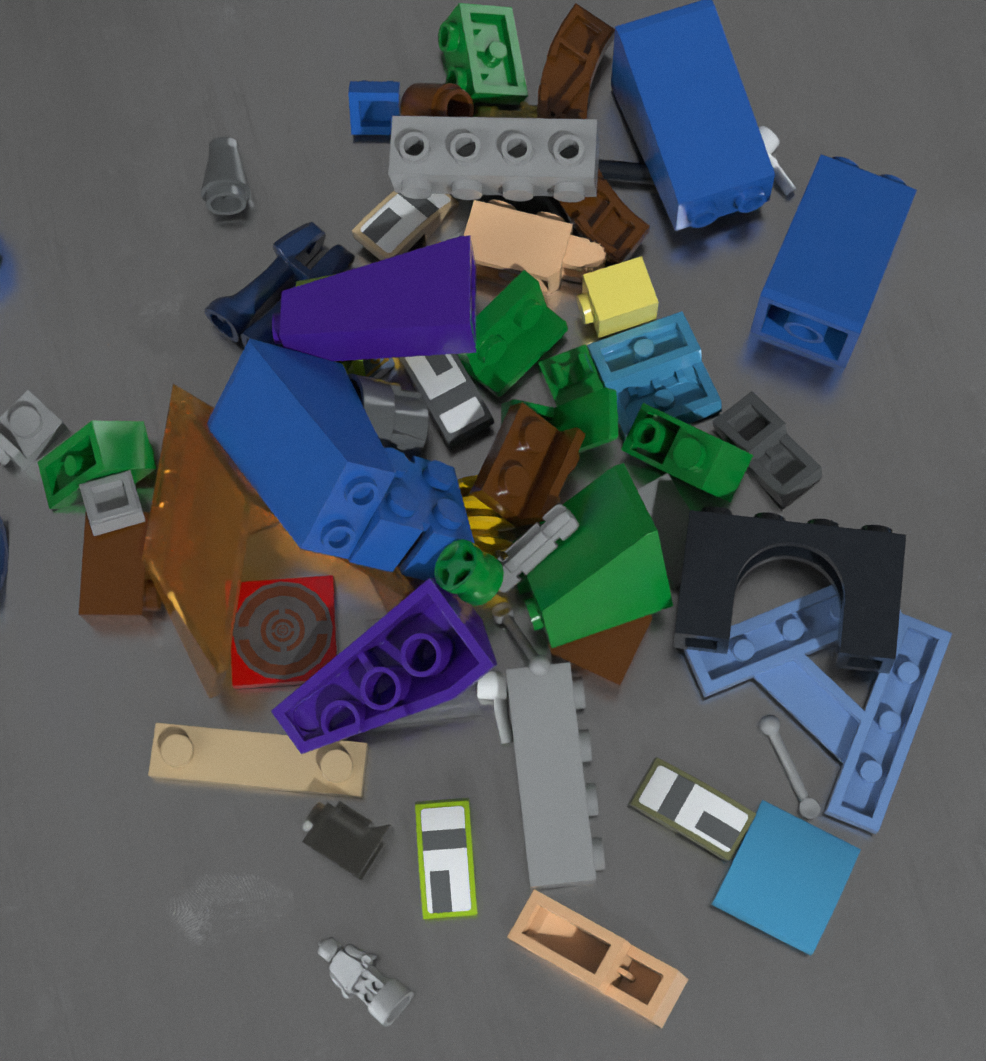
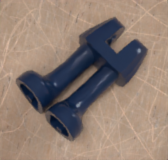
(293, 251)

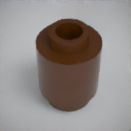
(436, 101)

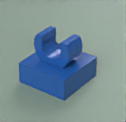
(373, 106)

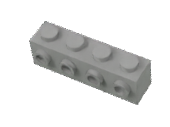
(494, 157)

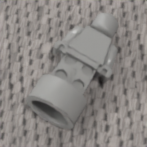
(354, 972)

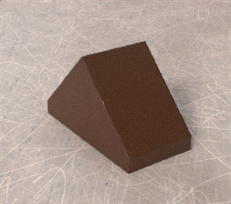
(606, 655)

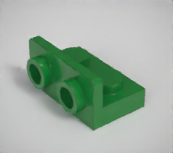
(483, 53)
(512, 335)

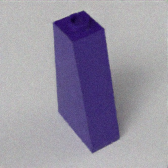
(387, 308)

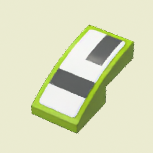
(445, 858)

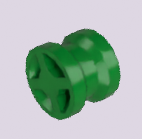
(469, 572)

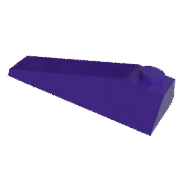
(403, 664)

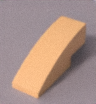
(598, 958)

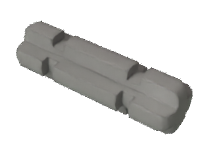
(536, 544)

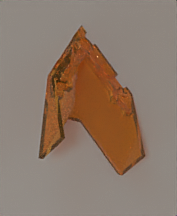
(201, 534)

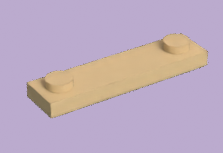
(256, 761)

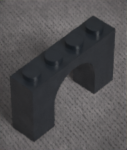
(859, 563)

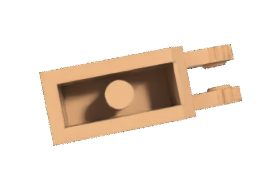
(540, 244)

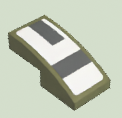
(692, 809)

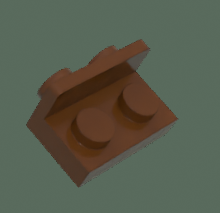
(526, 466)

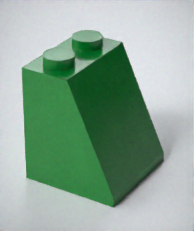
(604, 569)

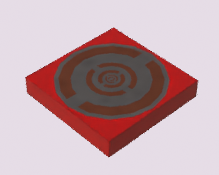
(283, 631)

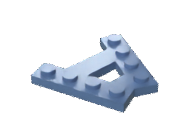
(866, 741)

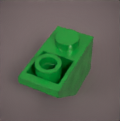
(686, 452)

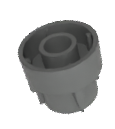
(395, 413)

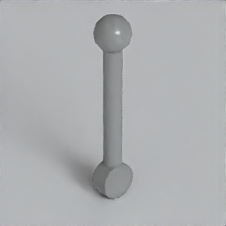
(504, 614)
(808, 807)

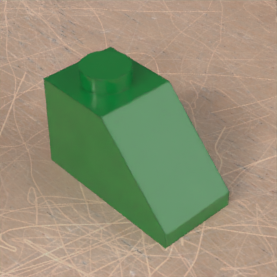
(95, 453)

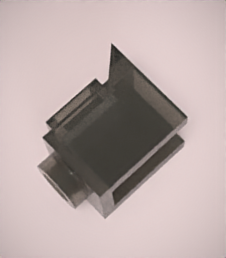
(345, 837)

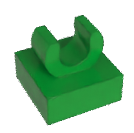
(570, 375)

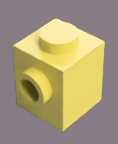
(618, 297)

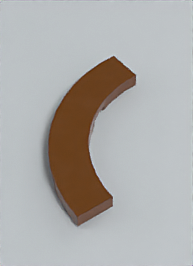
(565, 95)

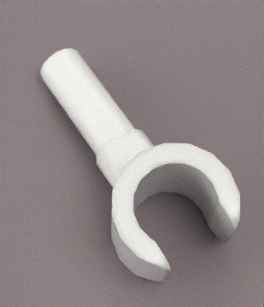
(771, 143)
(494, 687)

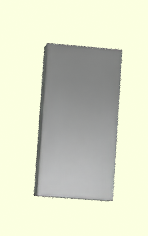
(671, 520)

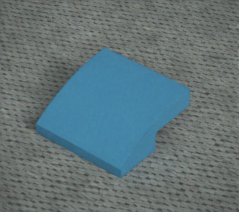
(659, 368)
(786, 877)

